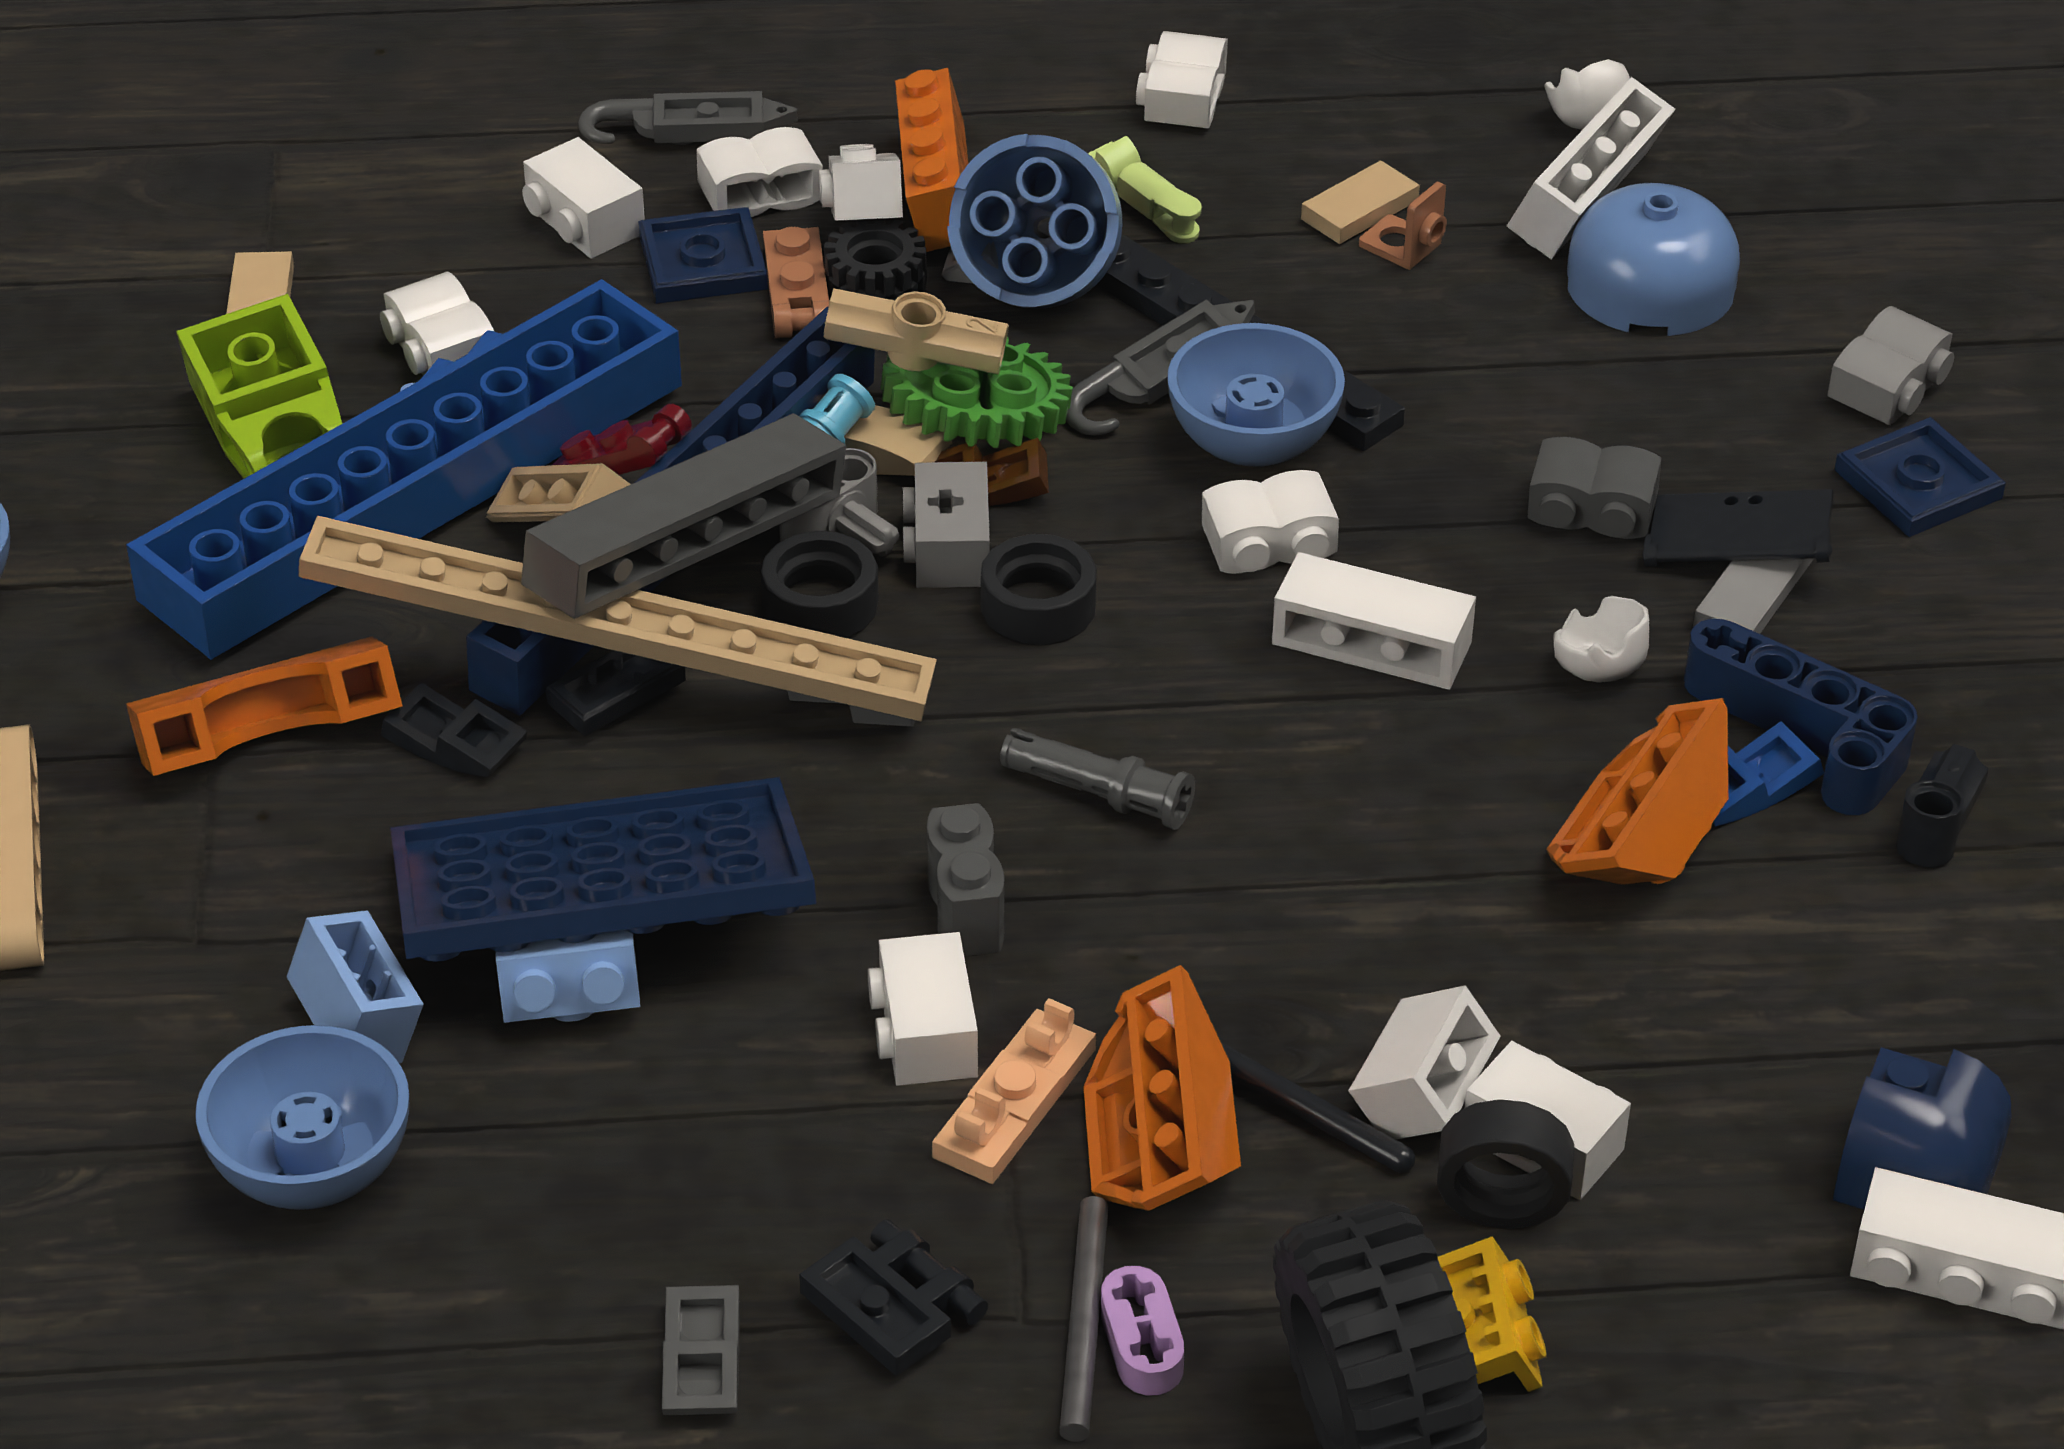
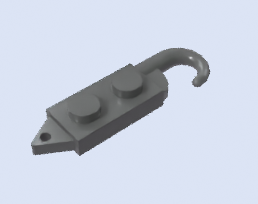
(689, 116)
(1142, 369)

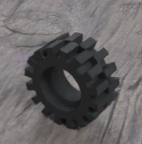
(876, 259)

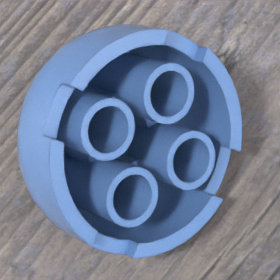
(1005, 198)
(1654, 259)

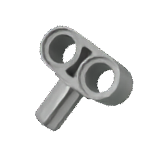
(853, 511)

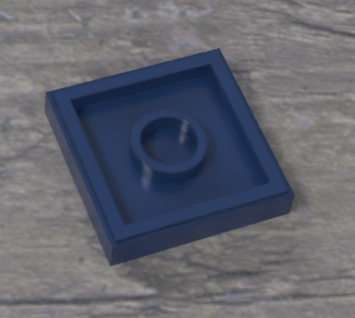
(702, 255)
(1919, 476)

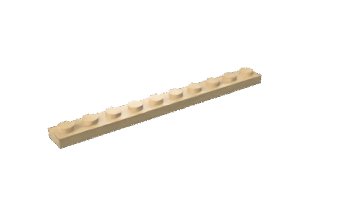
(633, 624)

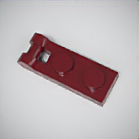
(628, 446)

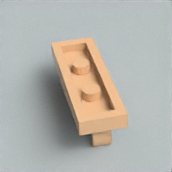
(1015, 1093)

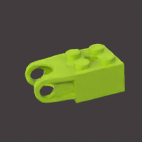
(259, 382)

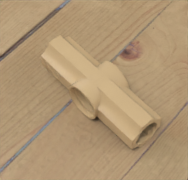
(916, 331)

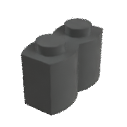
(1594, 487)
(966, 877)

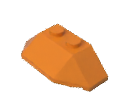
(1651, 800)
(1159, 1098)

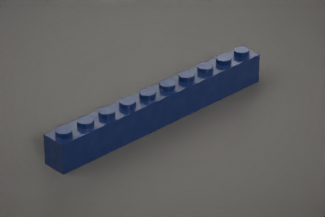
(518, 664)

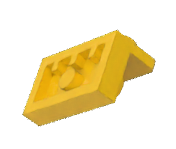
(1494, 1312)

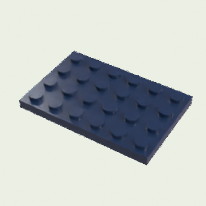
(599, 868)

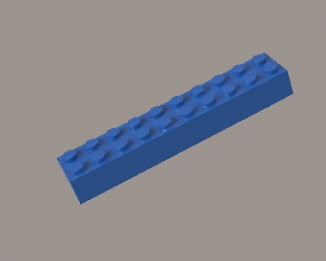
(405, 463)

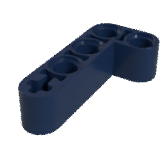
(1835, 714)

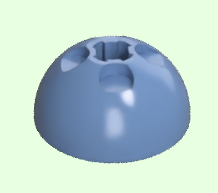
(1255, 392)
(304, 1115)

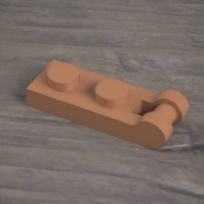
(794, 277)

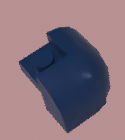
(1925, 1125)

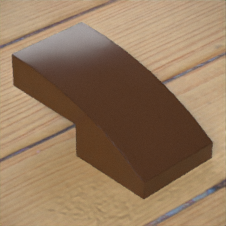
(1012, 472)

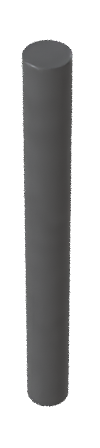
(1084, 1319)

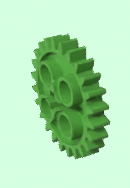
(982, 405)

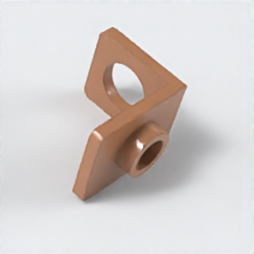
(1422, 229)

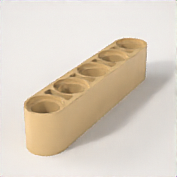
(20, 852)

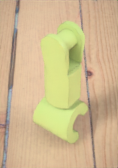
(1149, 192)

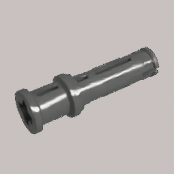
(1124, 782)

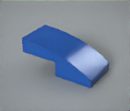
(1767, 773)

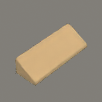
(551, 491)

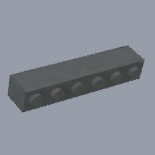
(682, 515)

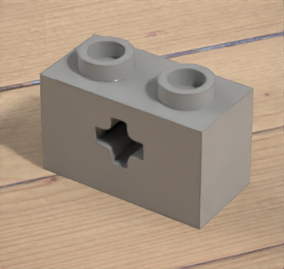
(949, 523)

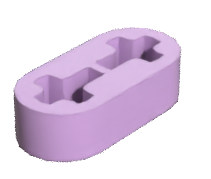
(1155, 1327)

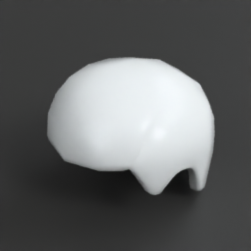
(1585, 92)
(1605, 644)

